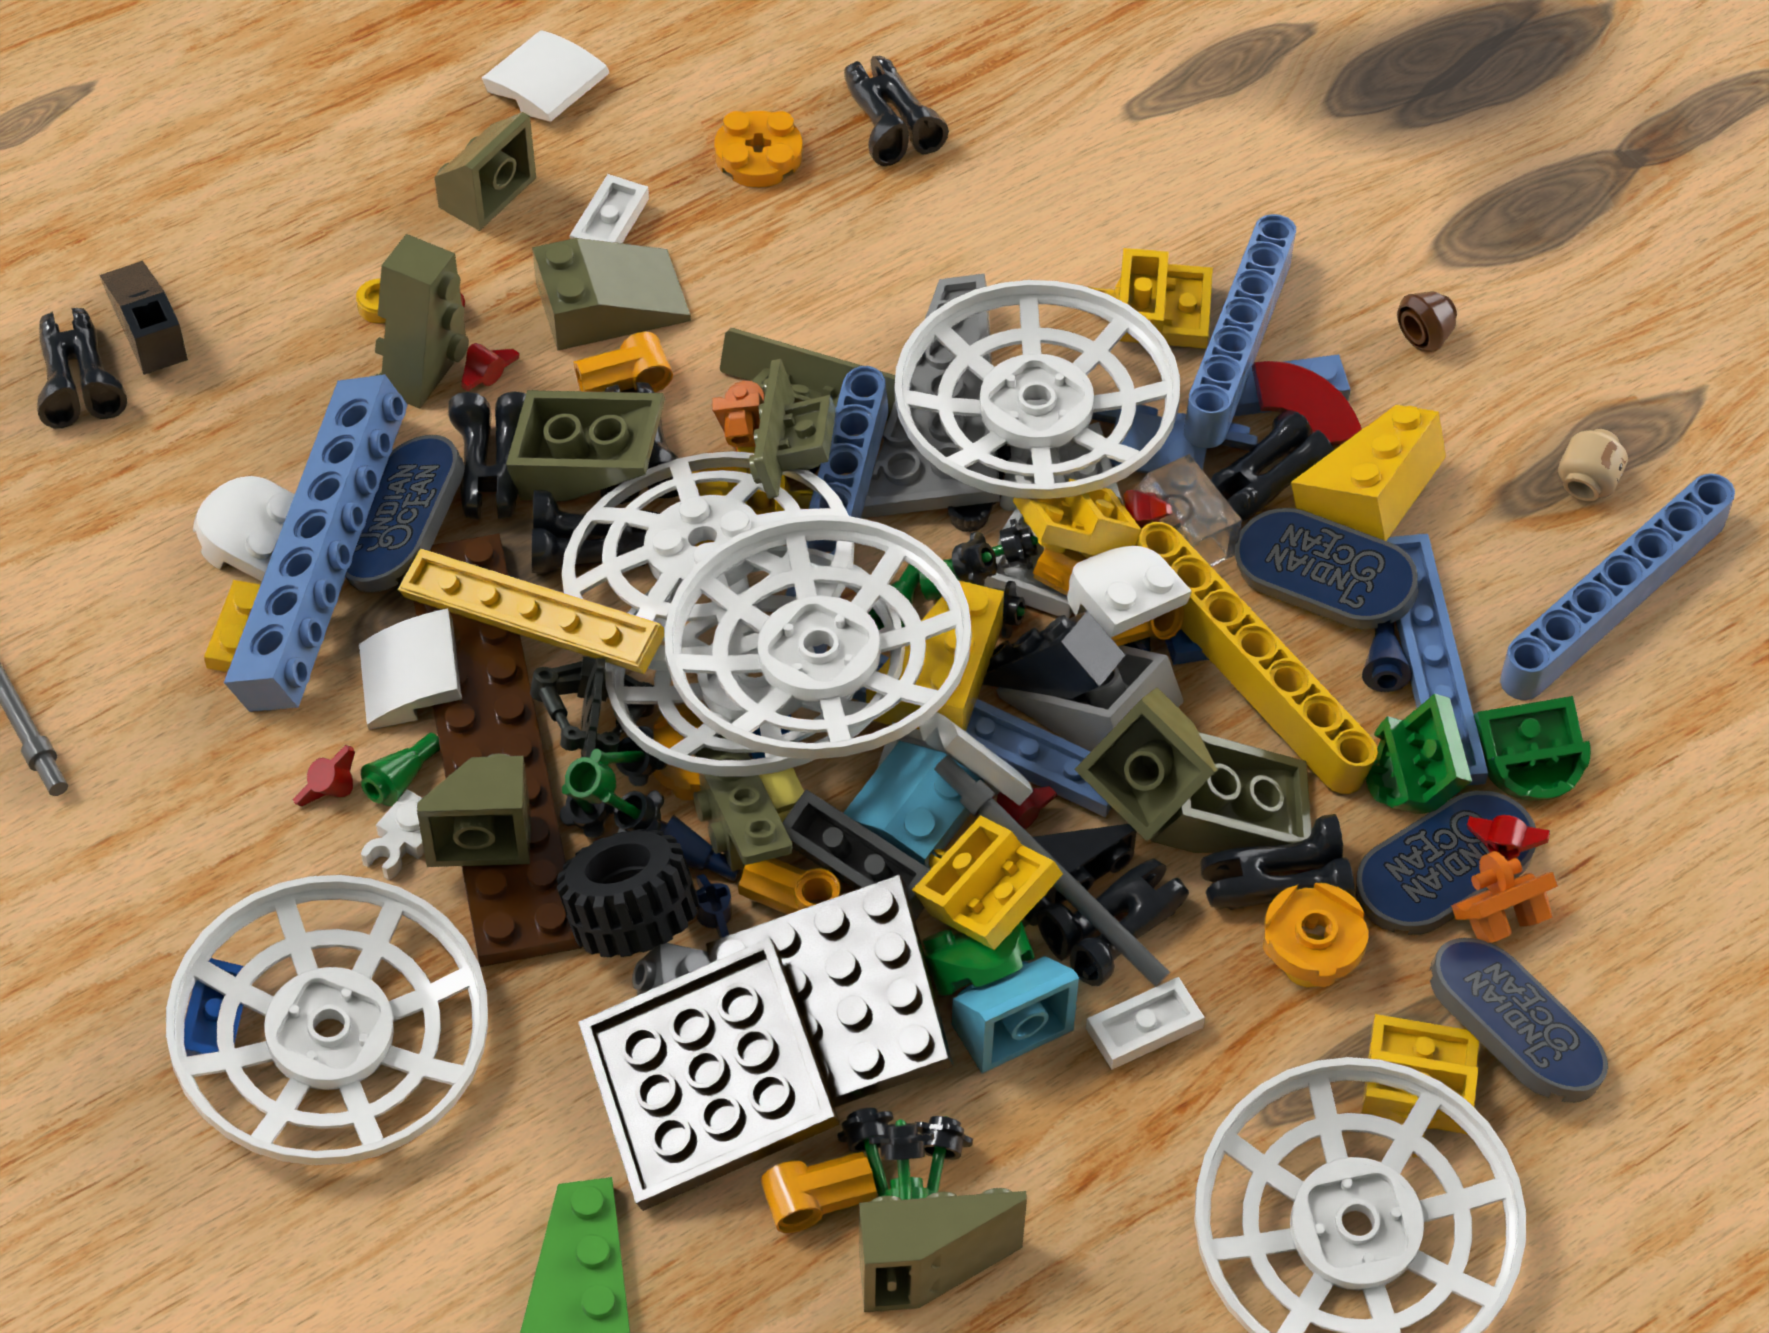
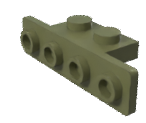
(808, 371)
(789, 432)
(739, 815)

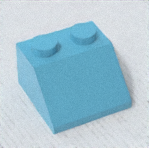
(911, 802)
(1016, 1012)

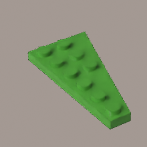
(579, 1265)

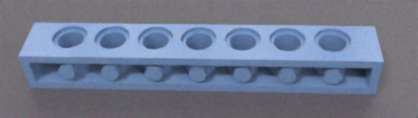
(316, 545)

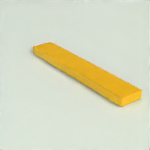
(532, 611)

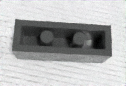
(849, 848)

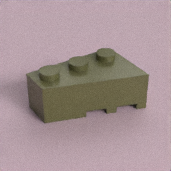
(422, 318)

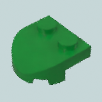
(1534, 748)
(1419, 759)
(962, 960)

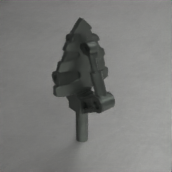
(589, 682)

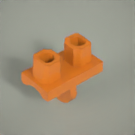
(739, 413)
(1524, 893)

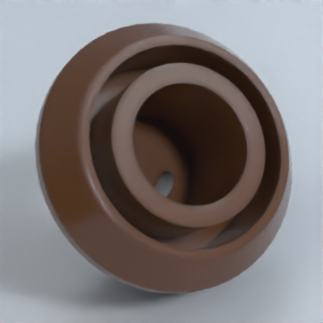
(1426, 319)

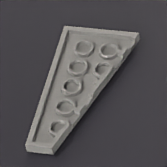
(901, 475)

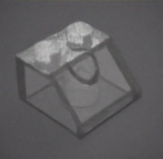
(1197, 508)

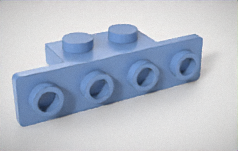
(1176, 446)

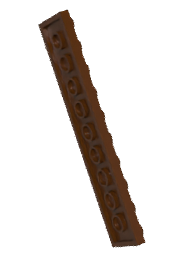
(517, 905)

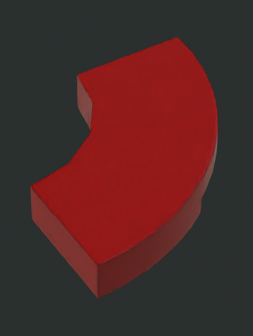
(1295, 388)

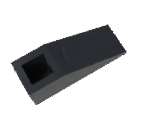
(145, 317)
(1058, 661)
(1086, 857)

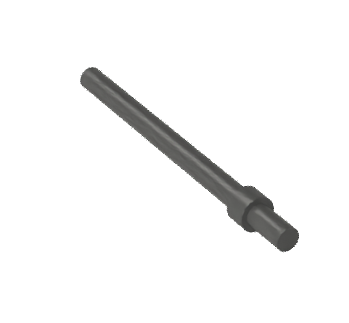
(36, 748)
(980, 800)

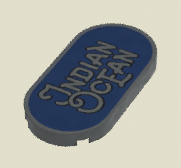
(406, 511)
(1326, 568)
(1430, 864)
(1518, 1020)

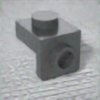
(665, 964)

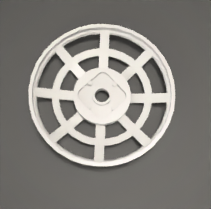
(1037, 377)
(676, 530)
(815, 622)
(718, 702)
(322, 995)
(1354, 1185)

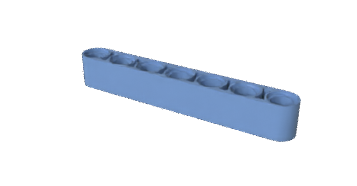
(1239, 331)
(852, 453)
(1616, 586)

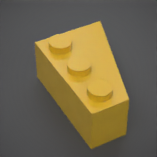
(1375, 473)
(986, 623)

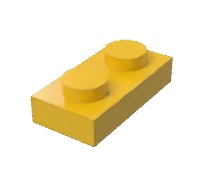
(230, 625)

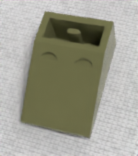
(933, 1243)

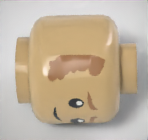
(1592, 464)

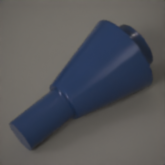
(1386, 664)
(697, 851)

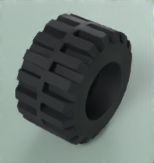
(628, 893)

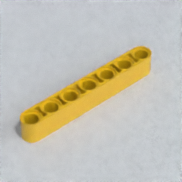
(1265, 668)

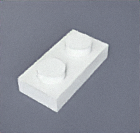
(612, 210)
(1145, 1023)

